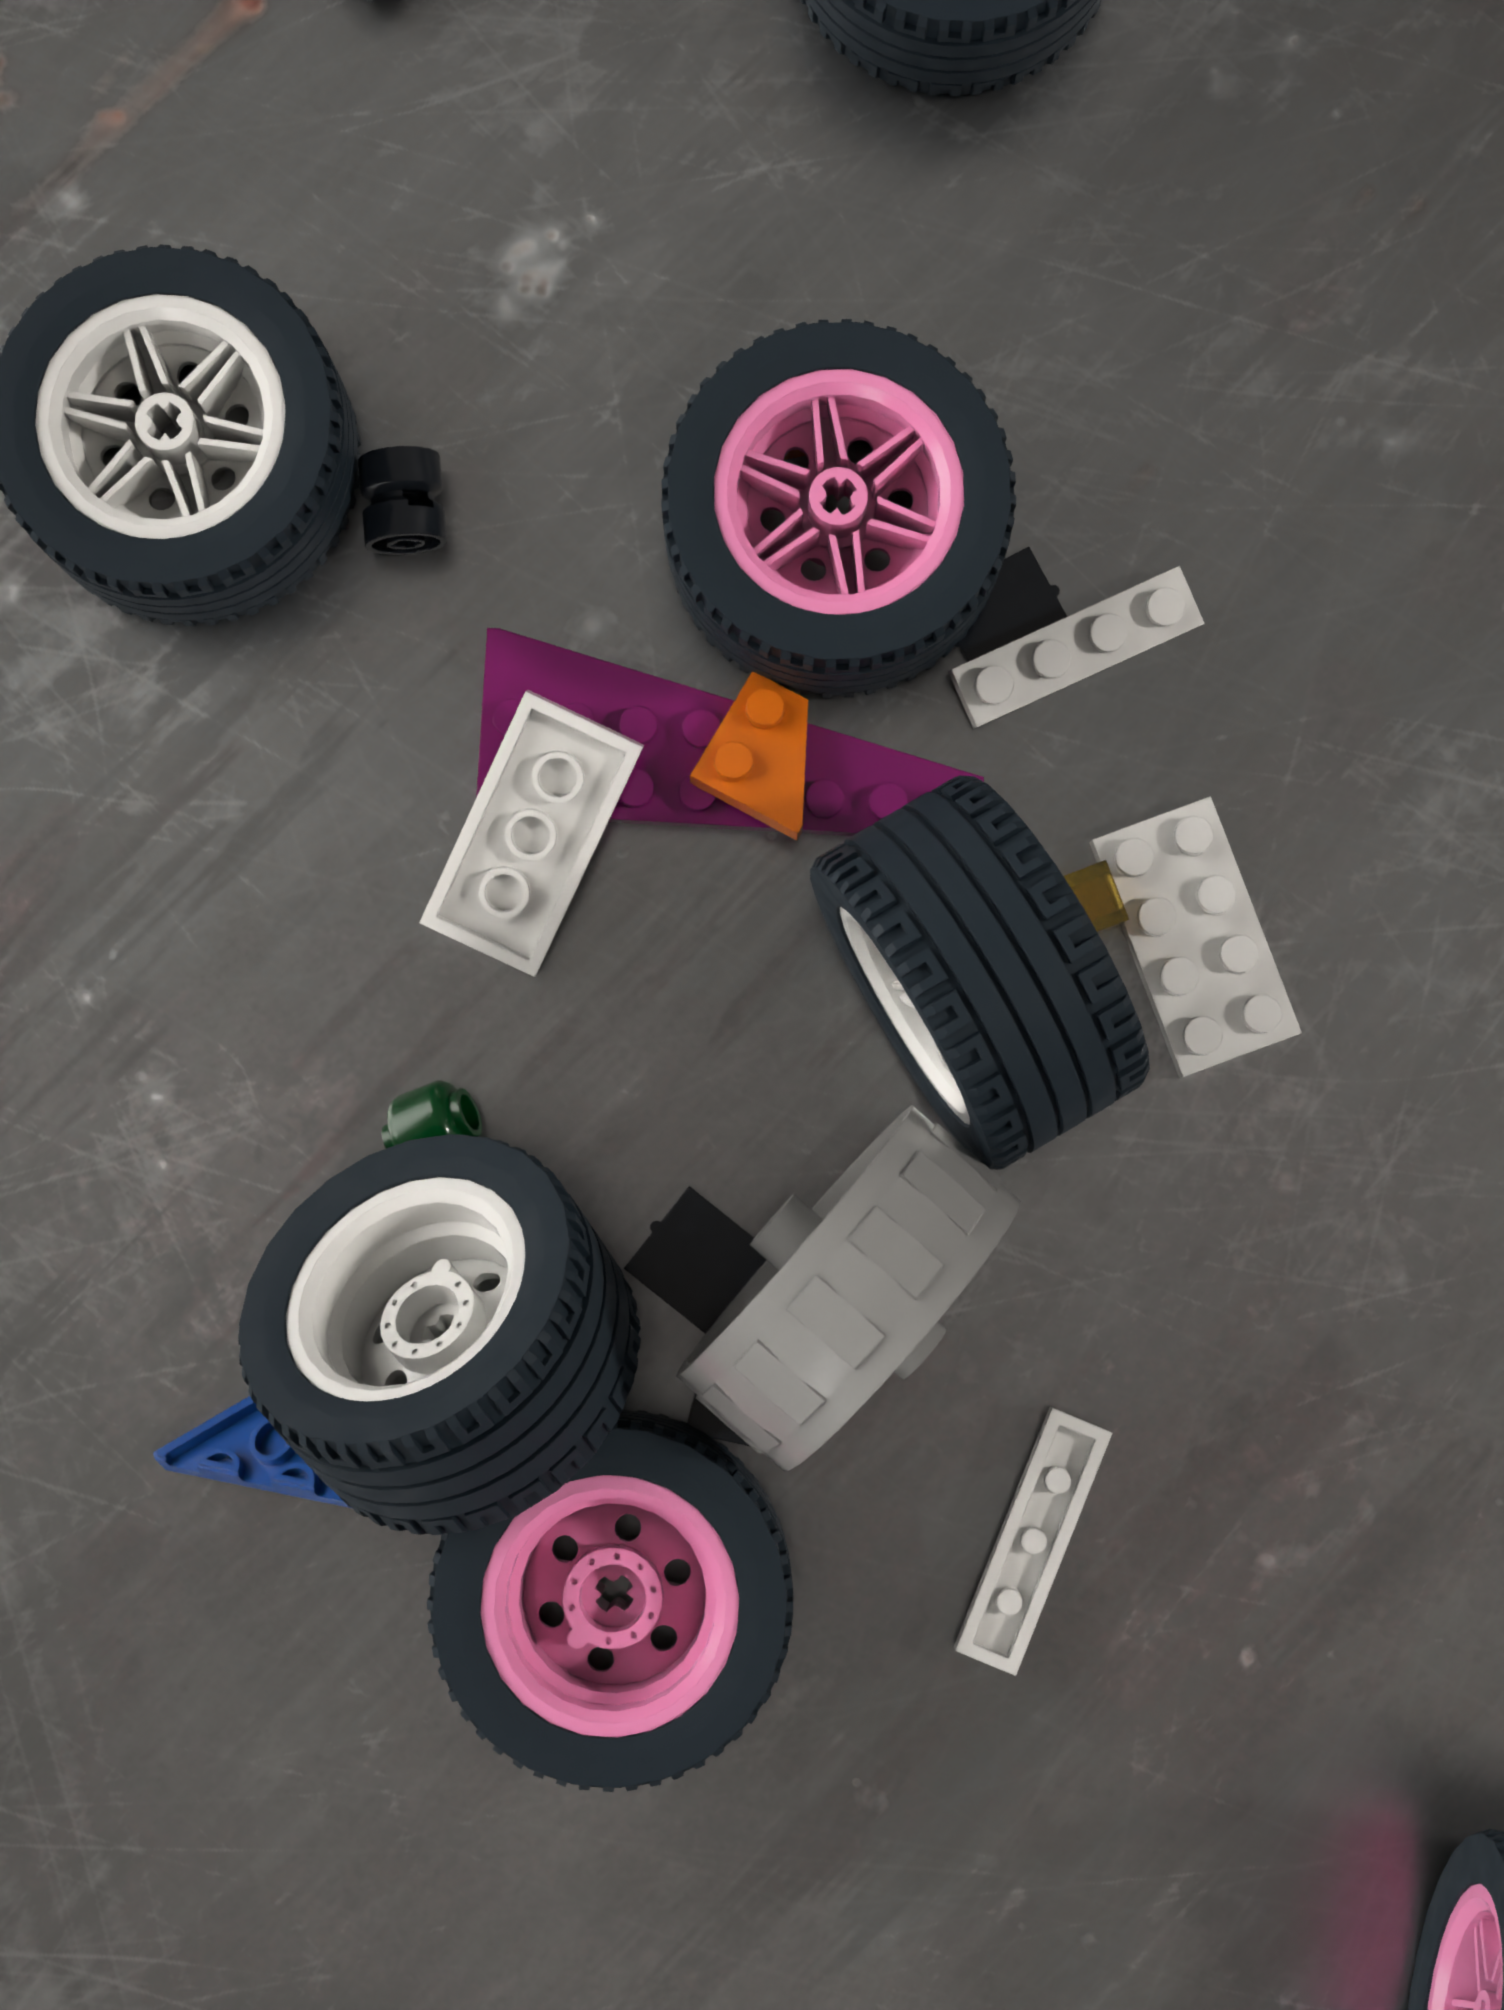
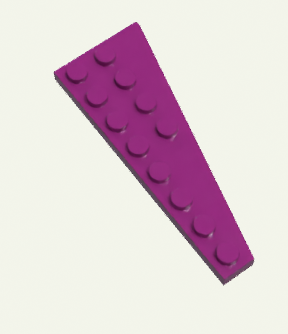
(845, 777)

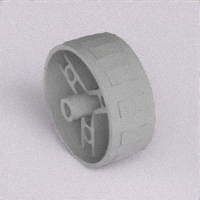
(850, 1290)

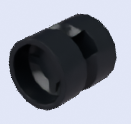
(402, 495)

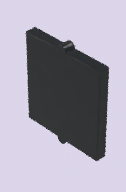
(1016, 607)
(696, 1259)

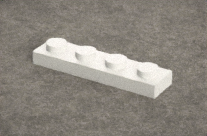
(1076, 647)
(1032, 1541)

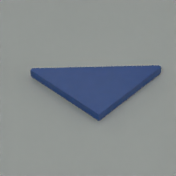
(244, 1451)

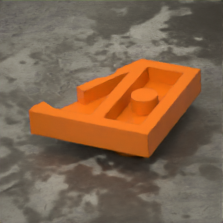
(760, 756)

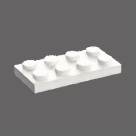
(531, 833)
(1196, 938)

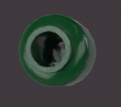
(431, 1112)

